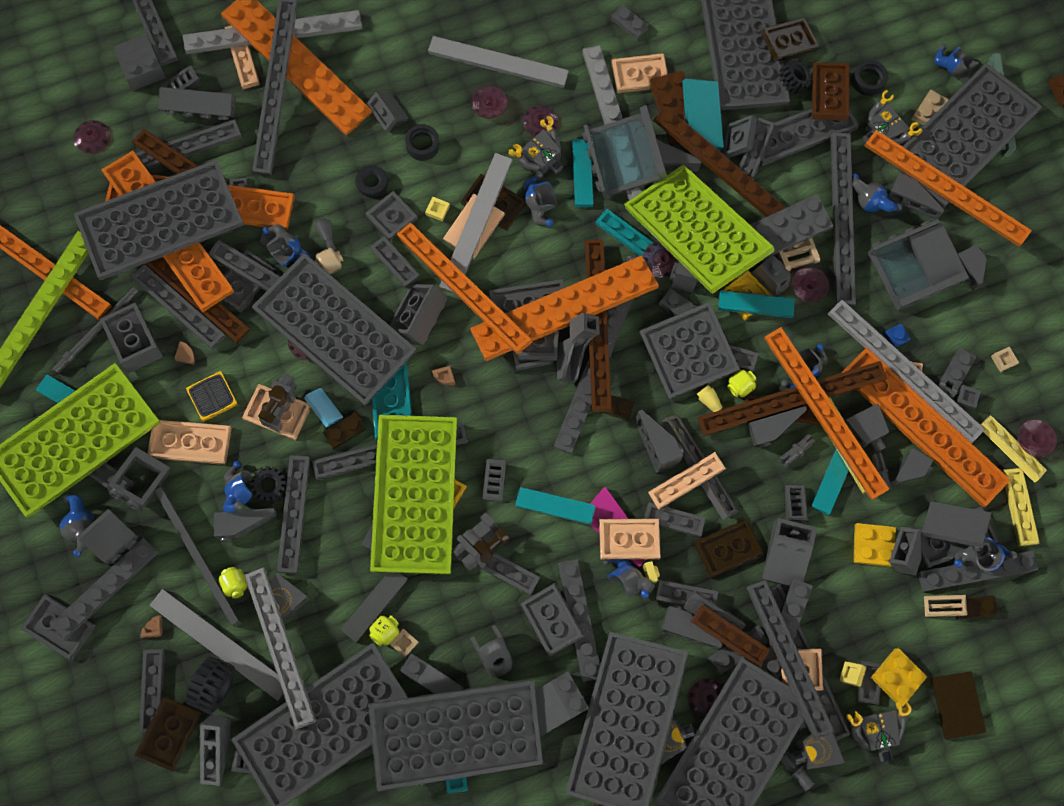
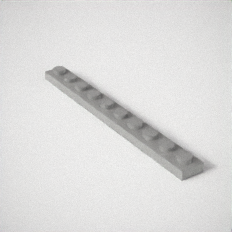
(303, 28)
(605, 94)
(907, 371)

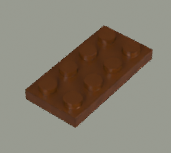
(830, 91)
(669, 92)

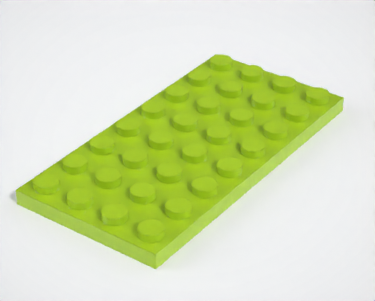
(699, 228)
(73, 440)
(414, 495)

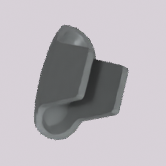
(491, 651)

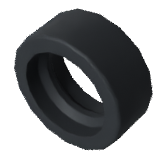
(872, 66)
(422, 129)

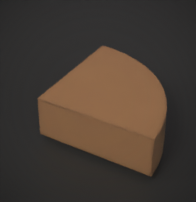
(185, 354)
(444, 376)
(153, 628)

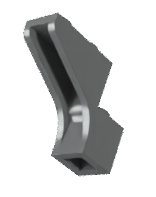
(571, 351)

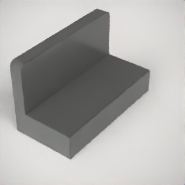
(386, 109)

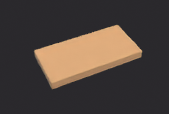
(190, 442)

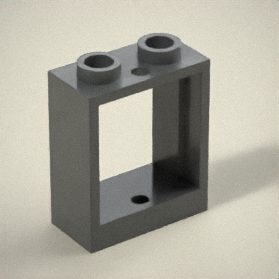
(150, 464)

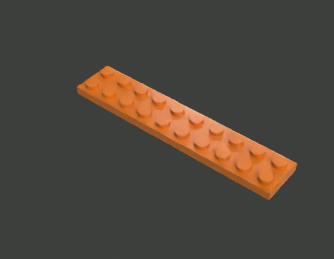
(304, 68)
(254, 205)
(191, 264)
(556, 309)
(932, 433)

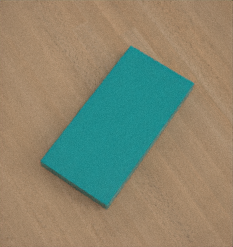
(703, 109)
(393, 398)

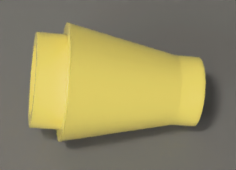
(710, 399)

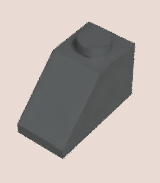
(974, 263)
(913, 468)
(907, 551)

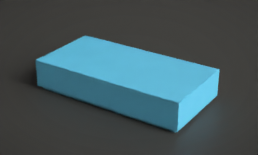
(323, 407)

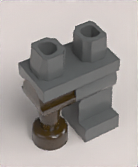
(280, 398)
(479, 543)

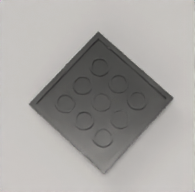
(689, 351)

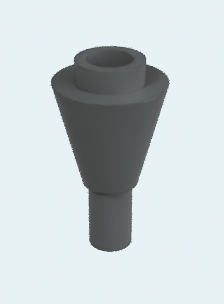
(324, 229)

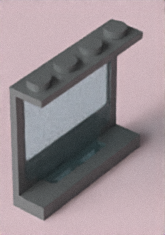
(625, 154)
(902, 272)

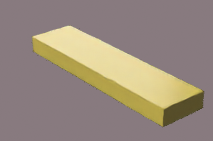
(1012, 449)
(1020, 508)

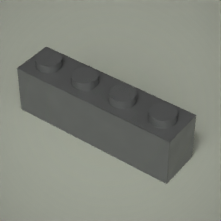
(197, 102)

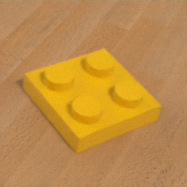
(873, 544)
(899, 677)

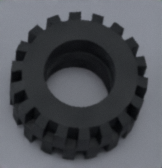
(210, 684)

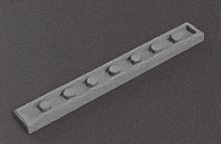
(498, 62)
(480, 214)
(218, 643)
(280, 648)

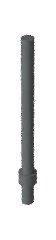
(69, 357)

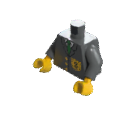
(889, 123)
(541, 152)
(880, 730)

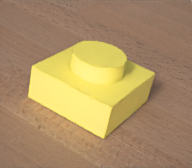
(437, 209)
(651, 572)
(852, 674)

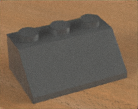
(418, 312)

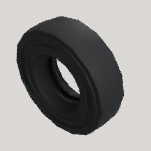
(371, 170)

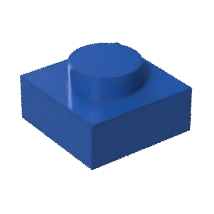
(897, 336)

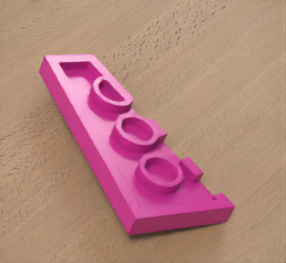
(609, 509)

